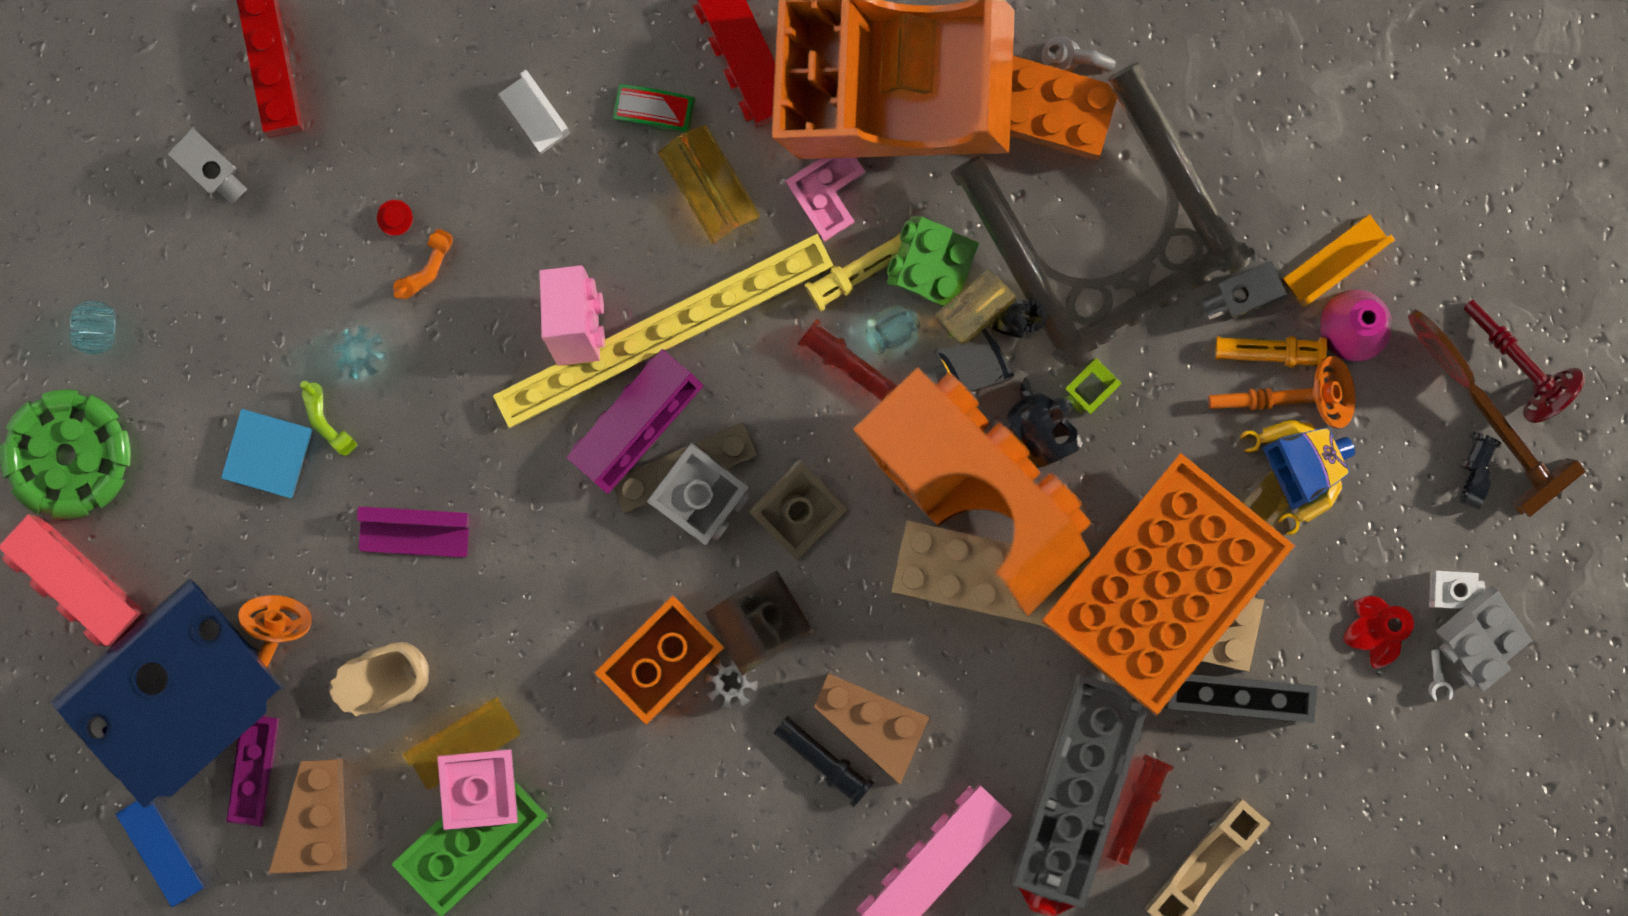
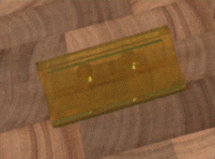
(708, 183)
(478, 731)

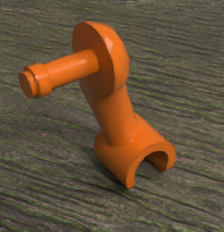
(409, 285)

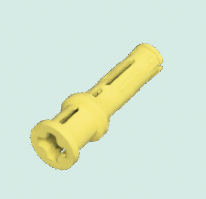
(843, 279)

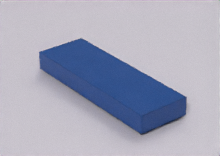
(160, 852)

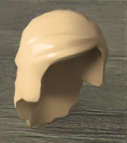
(380, 679)

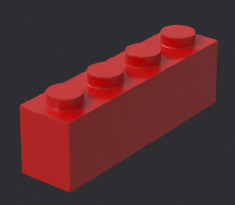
(745, 54)
(270, 67)

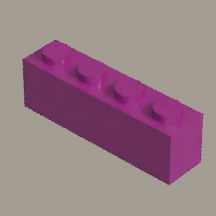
(634, 421)

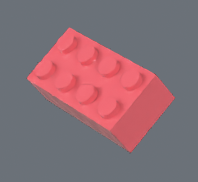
(71, 580)

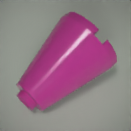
(1347, 333)

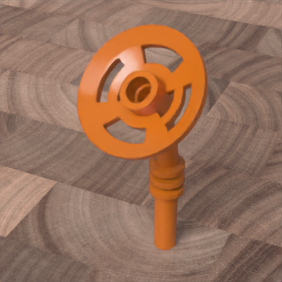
(1321, 394)
(274, 623)

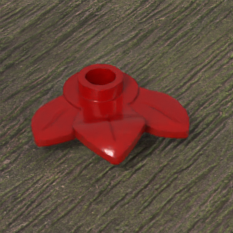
(1373, 630)

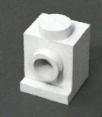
(1442, 589)

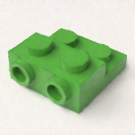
(931, 261)

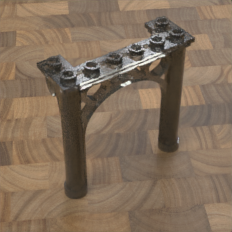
(1181, 186)

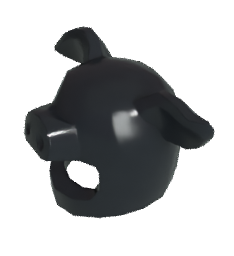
(1038, 421)

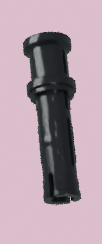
(837, 771)

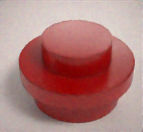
(394, 217)

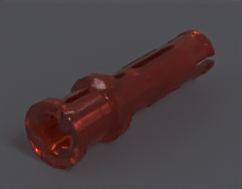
(834, 352)
(1145, 792)

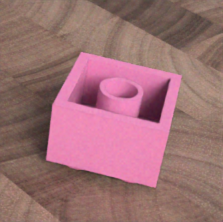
(571, 315)

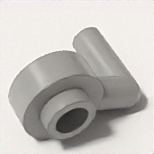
(1072, 55)

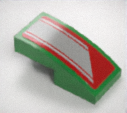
(654, 108)

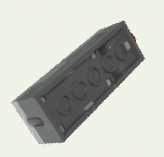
(1078, 796)

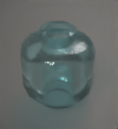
(892, 330)

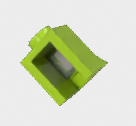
(1092, 387)

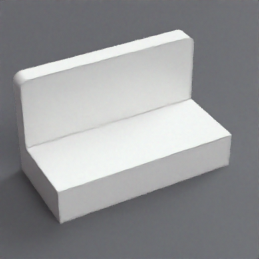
(534, 113)

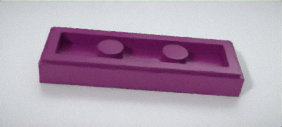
(253, 773)

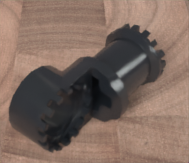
(1014, 324)
(1478, 462)

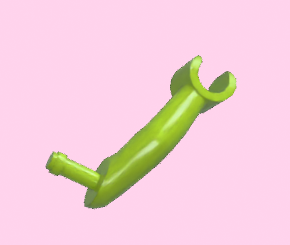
(313, 401)

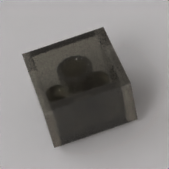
(759, 622)

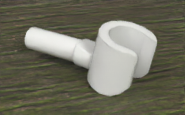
(1438, 677)

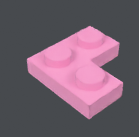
(817, 191)

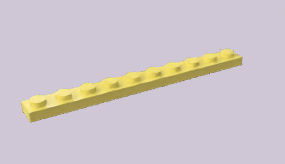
(666, 330)

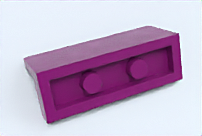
(413, 531)

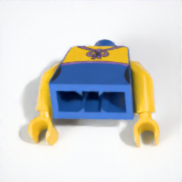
(1306, 466)

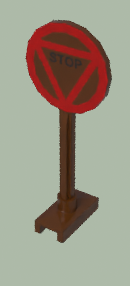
(1545, 483)

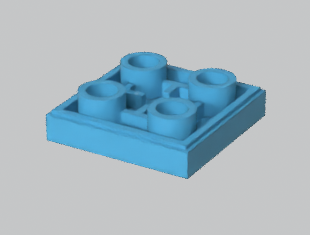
(266, 453)

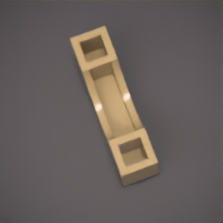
(1208, 861)

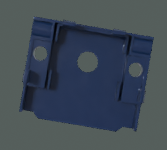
(208, 703)

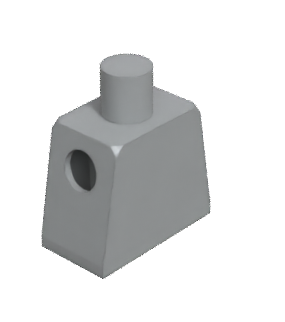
(194, 153)

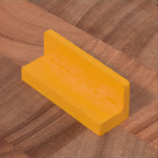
(1336, 261)

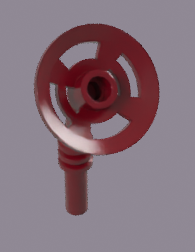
(1551, 391)

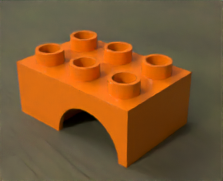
(831, 76)
(940, 457)

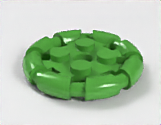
(44, 448)

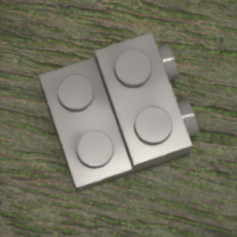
(700, 494)
(1483, 639)

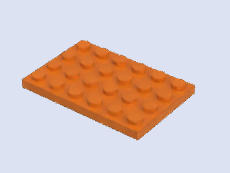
(1168, 584)

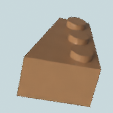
(873, 723)
(314, 821)

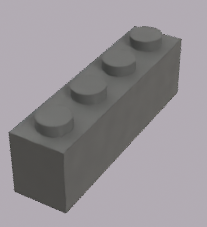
(1246, 698)

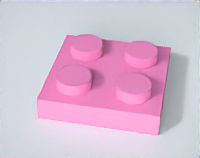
(477, 789)

